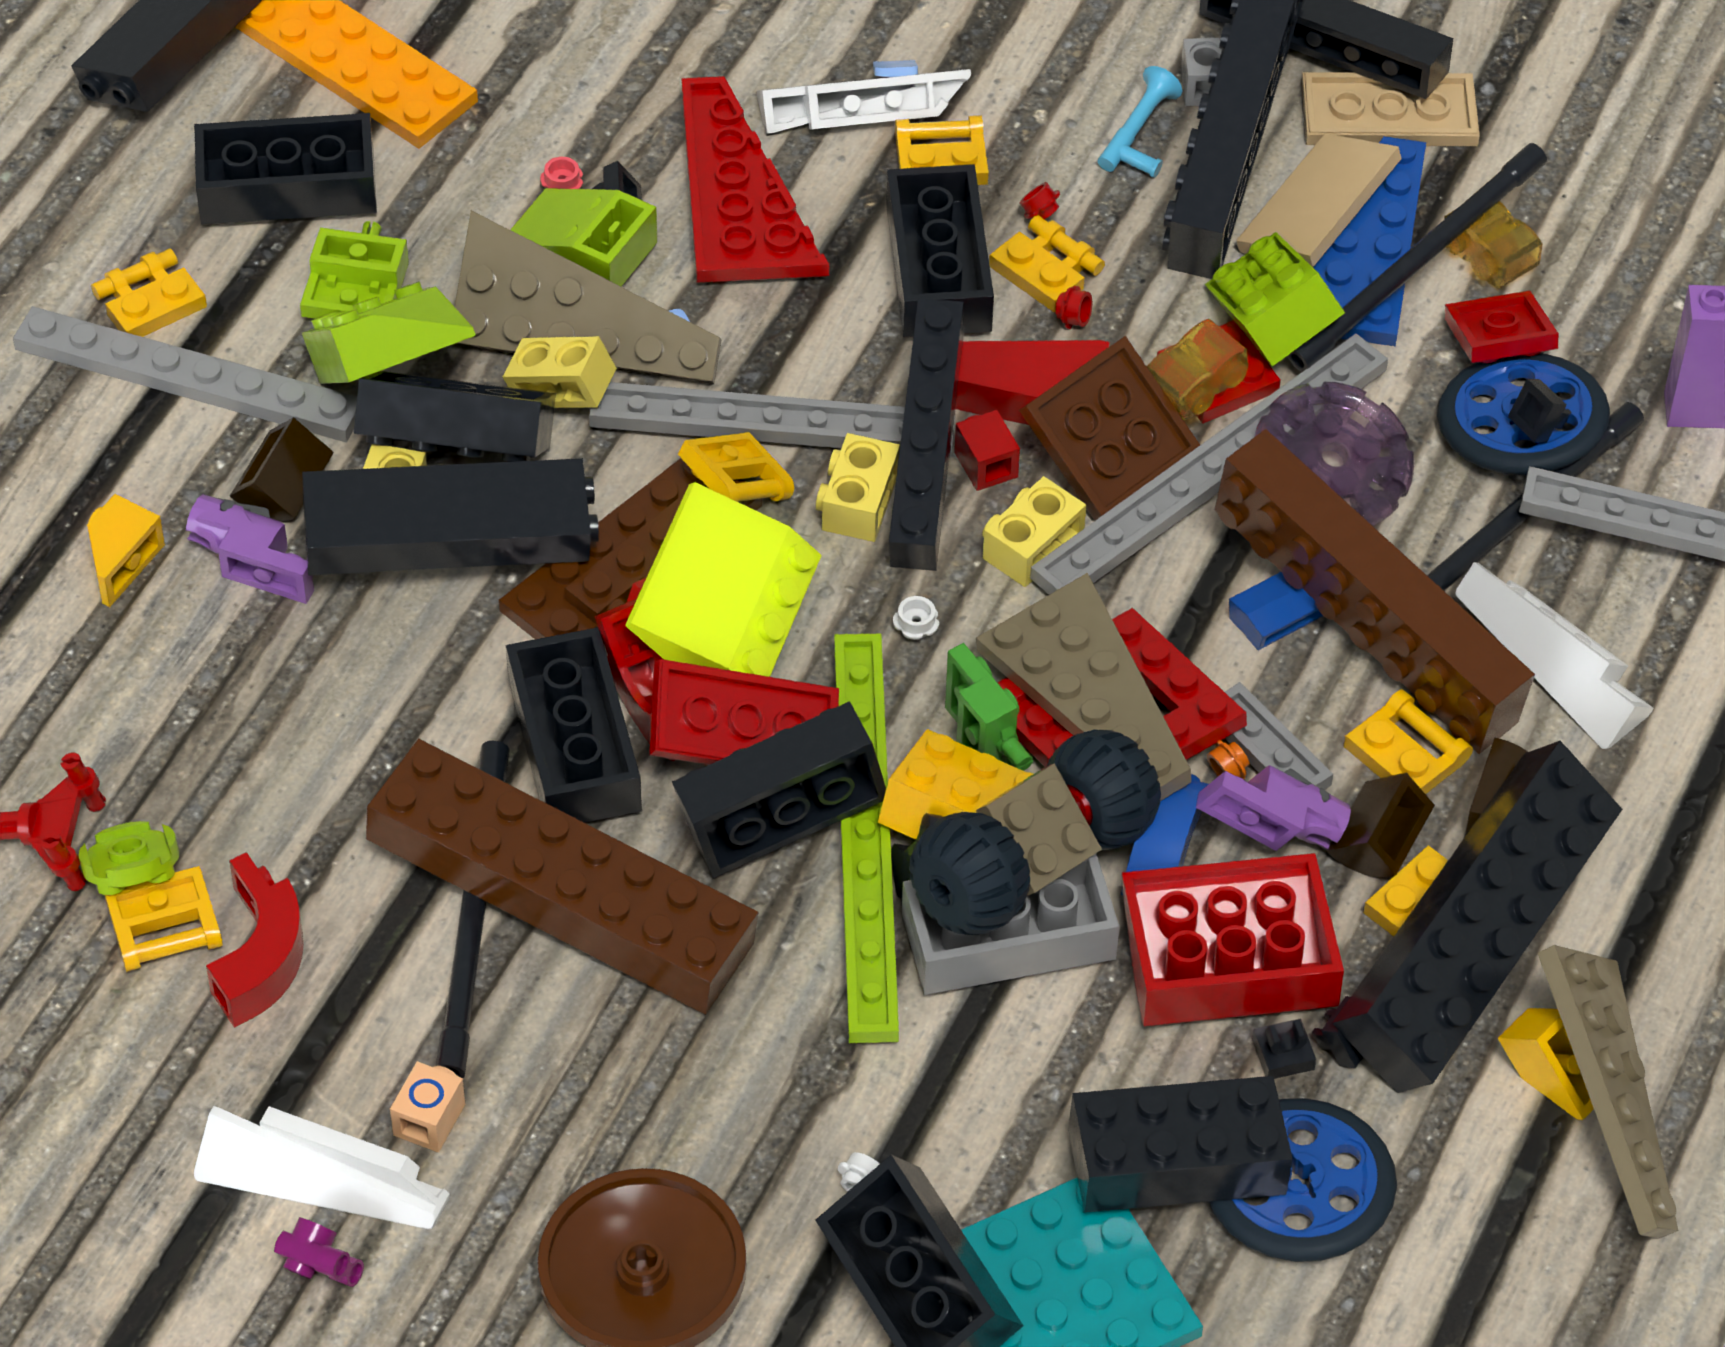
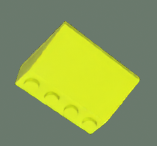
(723, 586)

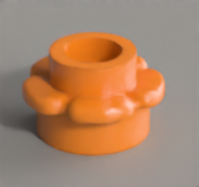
(1228, 758)

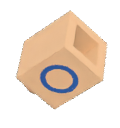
(428, 1106)

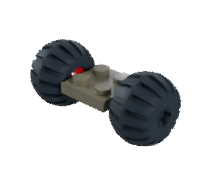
(984, 864)

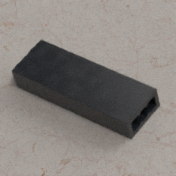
(154, 49)
(448, 516)

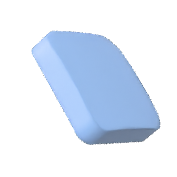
(895, 68)

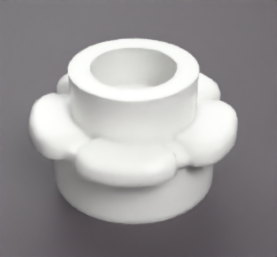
(917, 609)
(855, 1169)

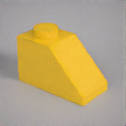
(122, 544)
(1546, 1059)

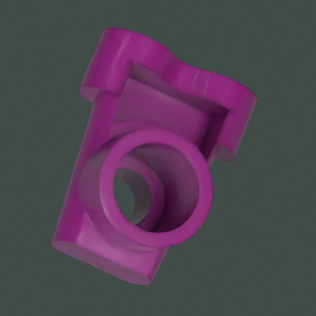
(310, 1250)

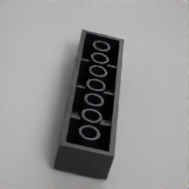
(1228, 134)
(1477, 917)

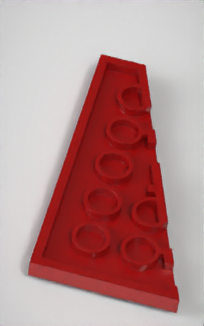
(739, 203)

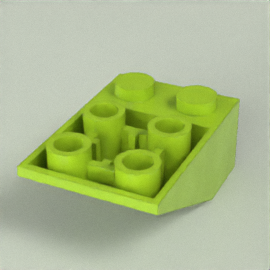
(592, 228)
(1275, 297)

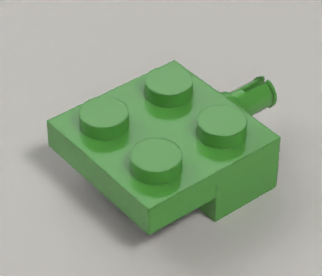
(983, 709)

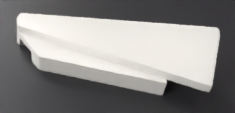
(859, 101)
(1564, 658)
(315, 1167)

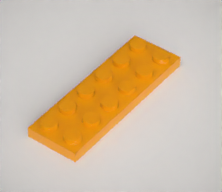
(362, 65)

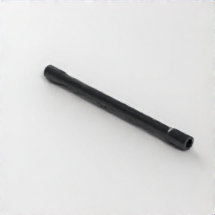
(1512, 175)
(1621, 424)
(455, 1037)

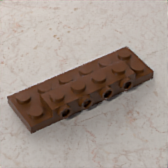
(570, 594)

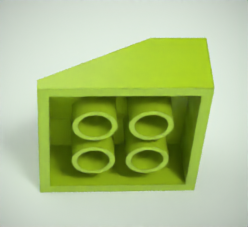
(384, 334)

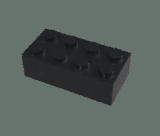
(285, 168)
(939, 242)
(454, 414)
(574, 725)
(781, 789)
(1179, 1144)
(916, 1262)

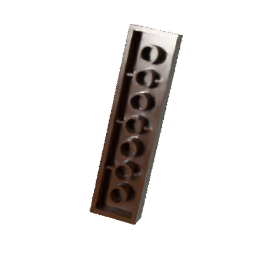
(1373, 591)
(561, 876)

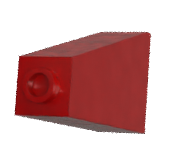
(1016, 372)

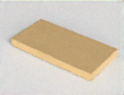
(1369, 110)
(1323, 195)

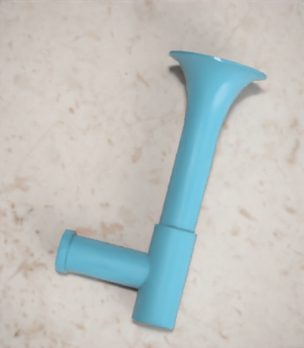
(1160, 85)

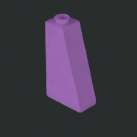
(1697, 367)

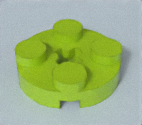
(129, 856)

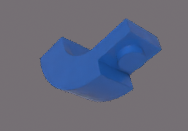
(1170, 833)

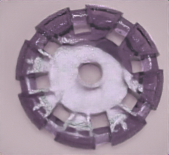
(1355, 444)

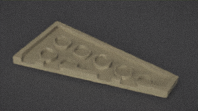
(526, 291)
(1082, 674)
(1603, 1041)

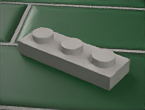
(1272, 744)

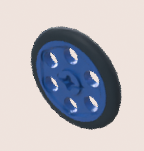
(1496, 451)
(1332, 1231)

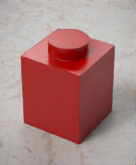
(986, 450)

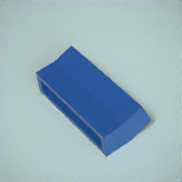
(1272, 610)

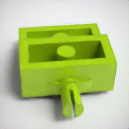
(353, 269)

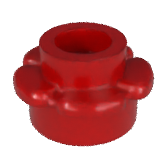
(1040, 201)
(1074, 307)

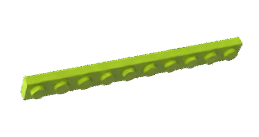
(867, 859)

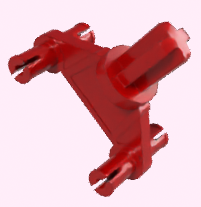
(52, 820)

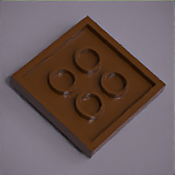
(1109, 427)

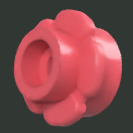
(562, 174)

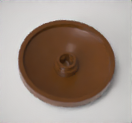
(642, 1261)

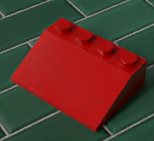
(1231, 939)

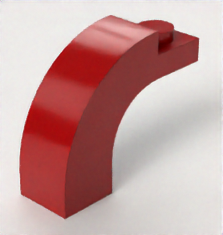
(630, 665)
(266, 965)

